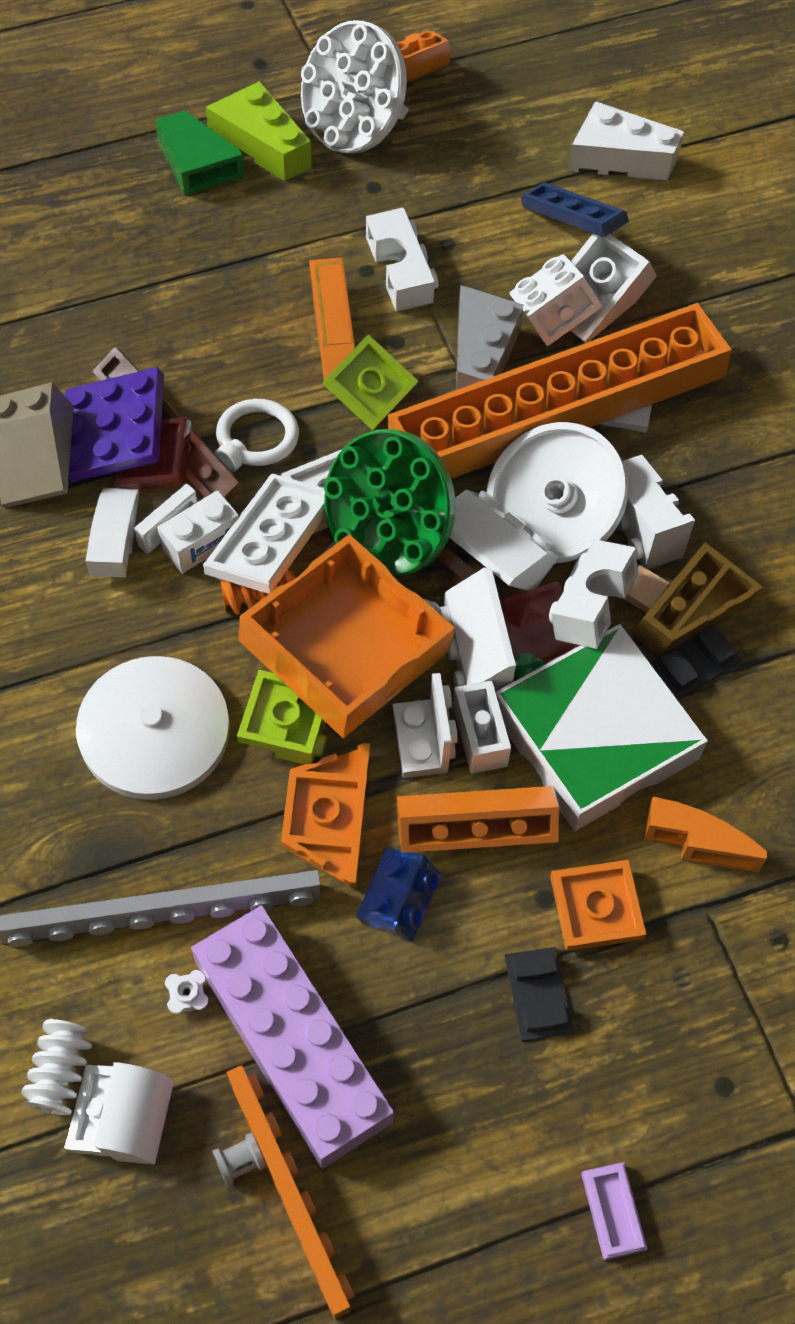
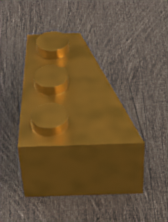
(696, 599)

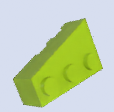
(262, 130)

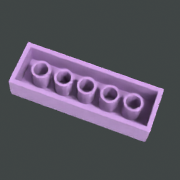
(292, 1037)

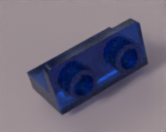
(399, 893)

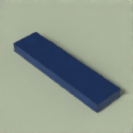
(574, 209)

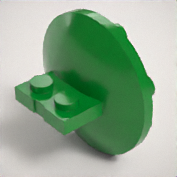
(391, 499)

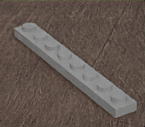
(144, 910)

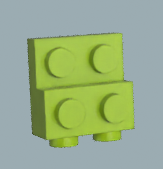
(281, 722)

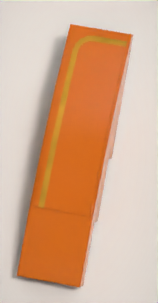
(331, 312)

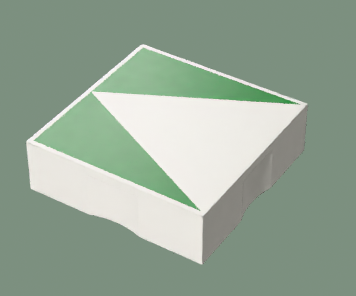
(599, 726)

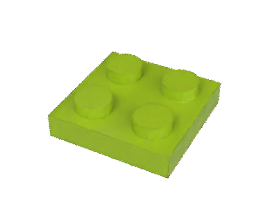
(370, 382)

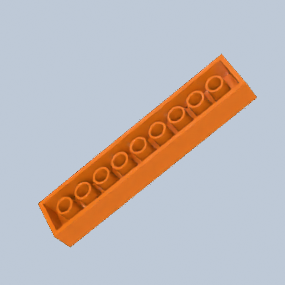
(573, 386)

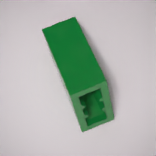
(197, 153)

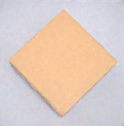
(646, 589)

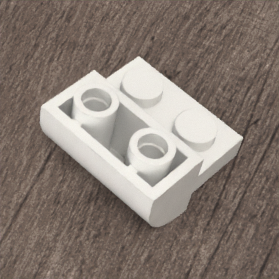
(120, 1113)

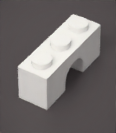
(395, 238)
(583, 608)

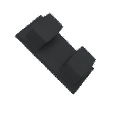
(696, 662)
(538, 994)

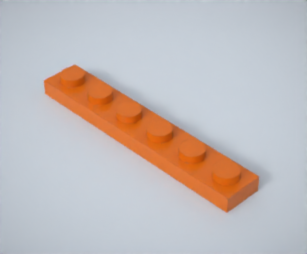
(298, 1205)

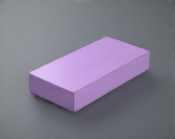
(614, 1211)

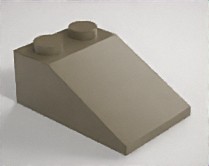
(34, 444)

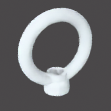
(234, 453)

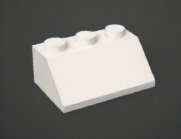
(501, 541)
(480, 632)

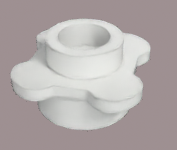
(195, 1000)

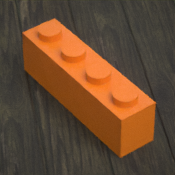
(477, 819)

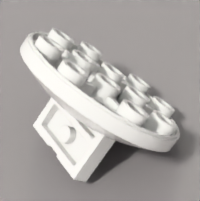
(354, 87)

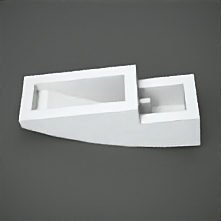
(112, 532)

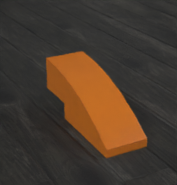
(702, 836)

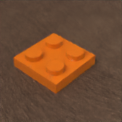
(597, 905)

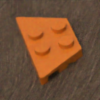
(327, 813)

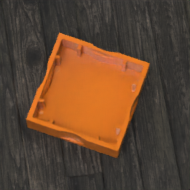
(345, 635)

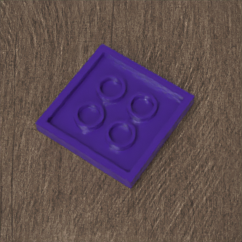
(116, 424)

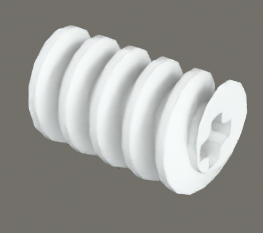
(55, 1067)

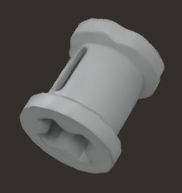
(239, 1159)

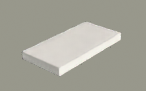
(268, 534)

